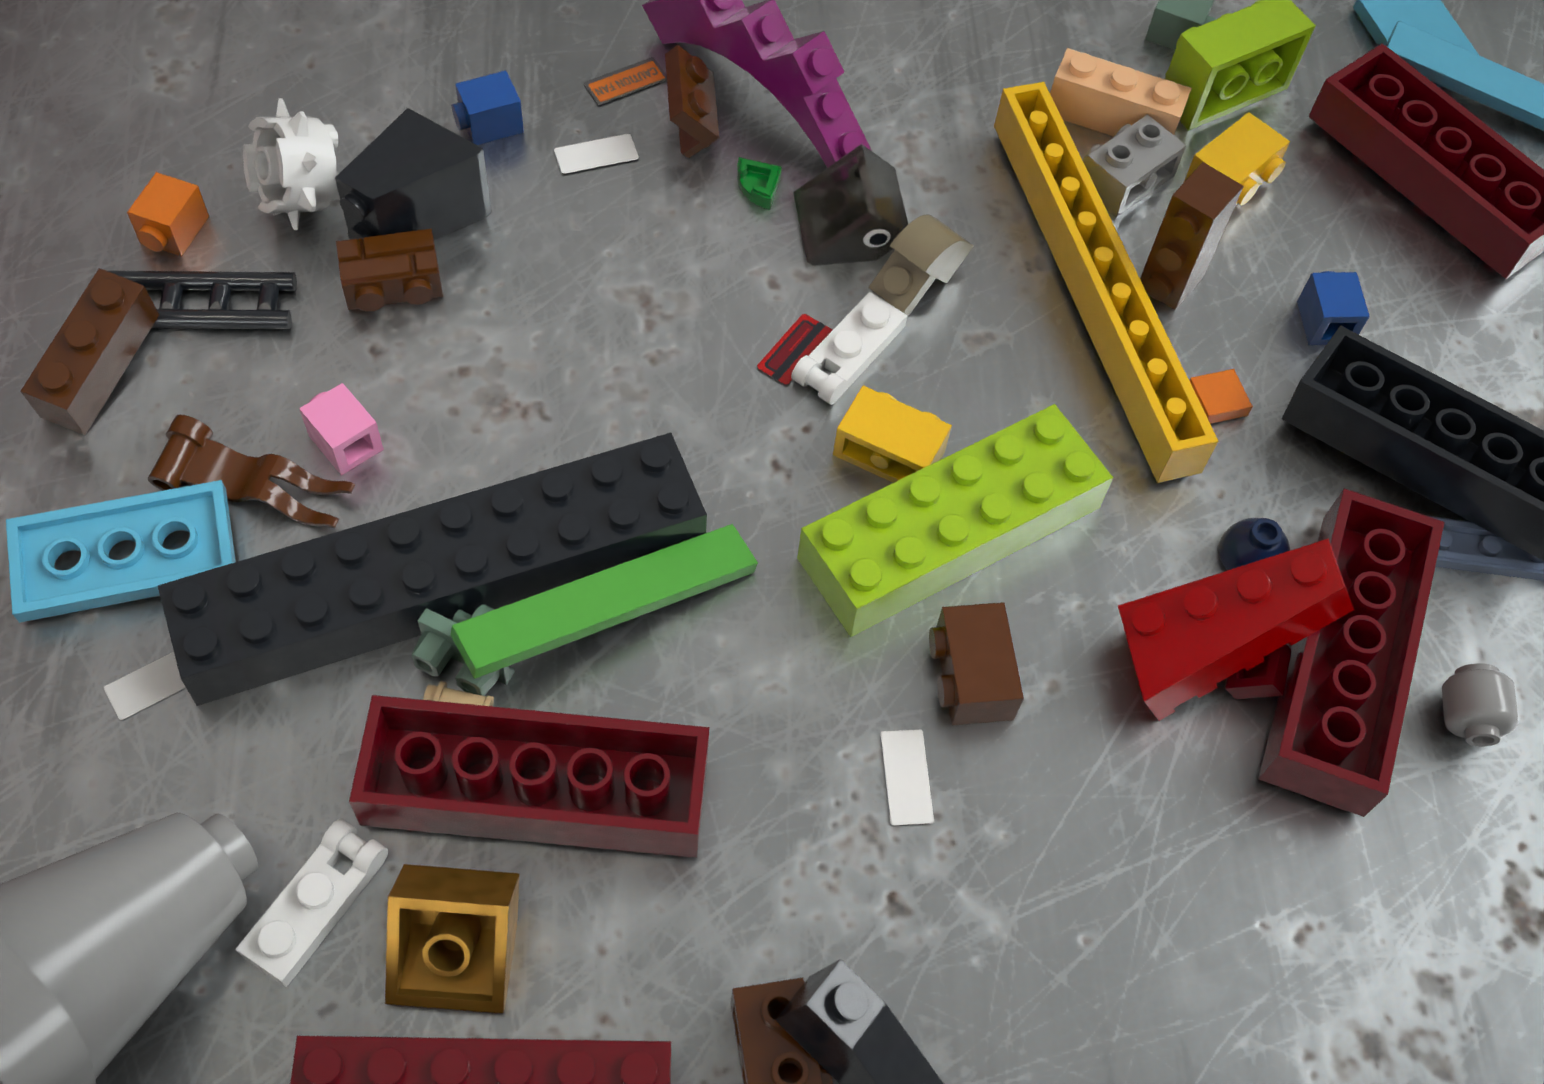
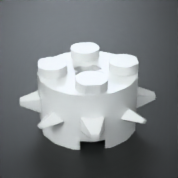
(291, 163)

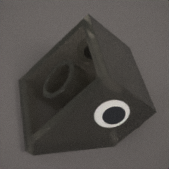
(851, 210)

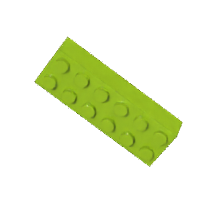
(952, 519)

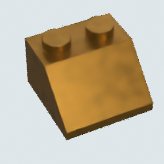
(451, 938)

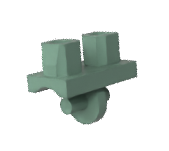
(437, 647)

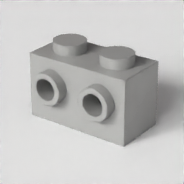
(1133, 163)

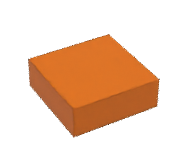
(1221, 396)

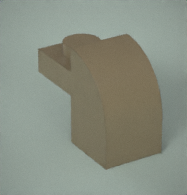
(920, 255)

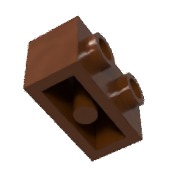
(763, 1045)

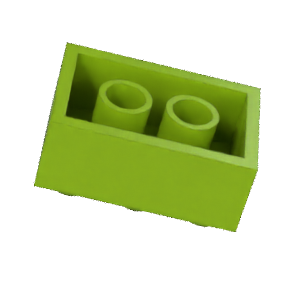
(1239, 59)

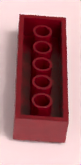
(1437, 156)
(1353, 678)
(531, 776)
(478, 1061)

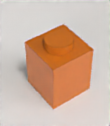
(168, 214)

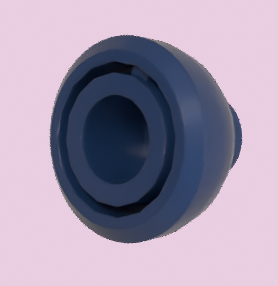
(1251, 541)

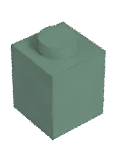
(1175, 17)

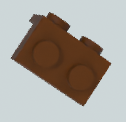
(691, 100)

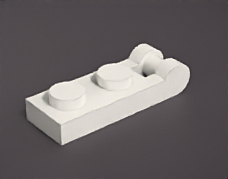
(850, 348)
(312, 903)

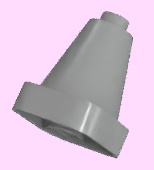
(108, 939)

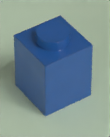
(488, 108)
(1331, 302)

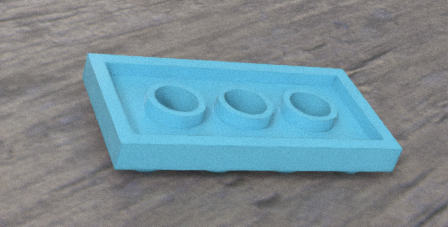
(94, 529)

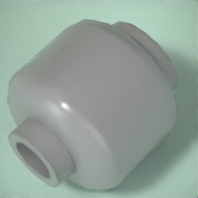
(1479, 704)

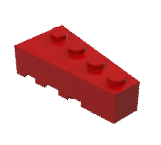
(1230, 621)

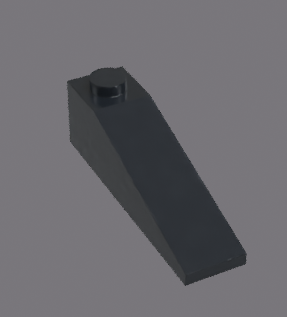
(853, 1031)

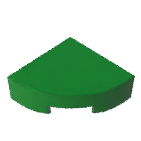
(758, 181)

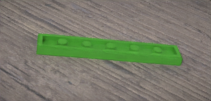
(601, 600)

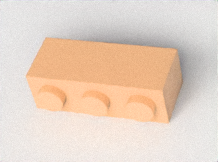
(1112, 95)

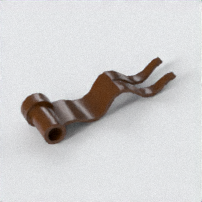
(197, 459)

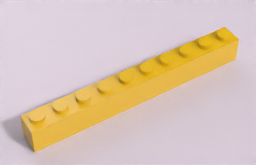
(1104, 285)

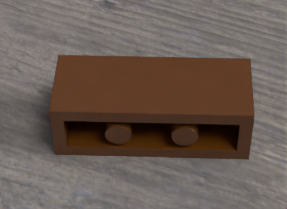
(1189, 234)
(91, 352)

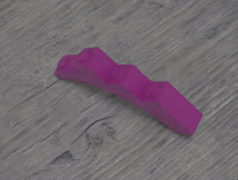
(794, 70)

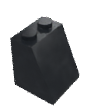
(414, 181)

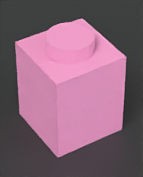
(341, 428)

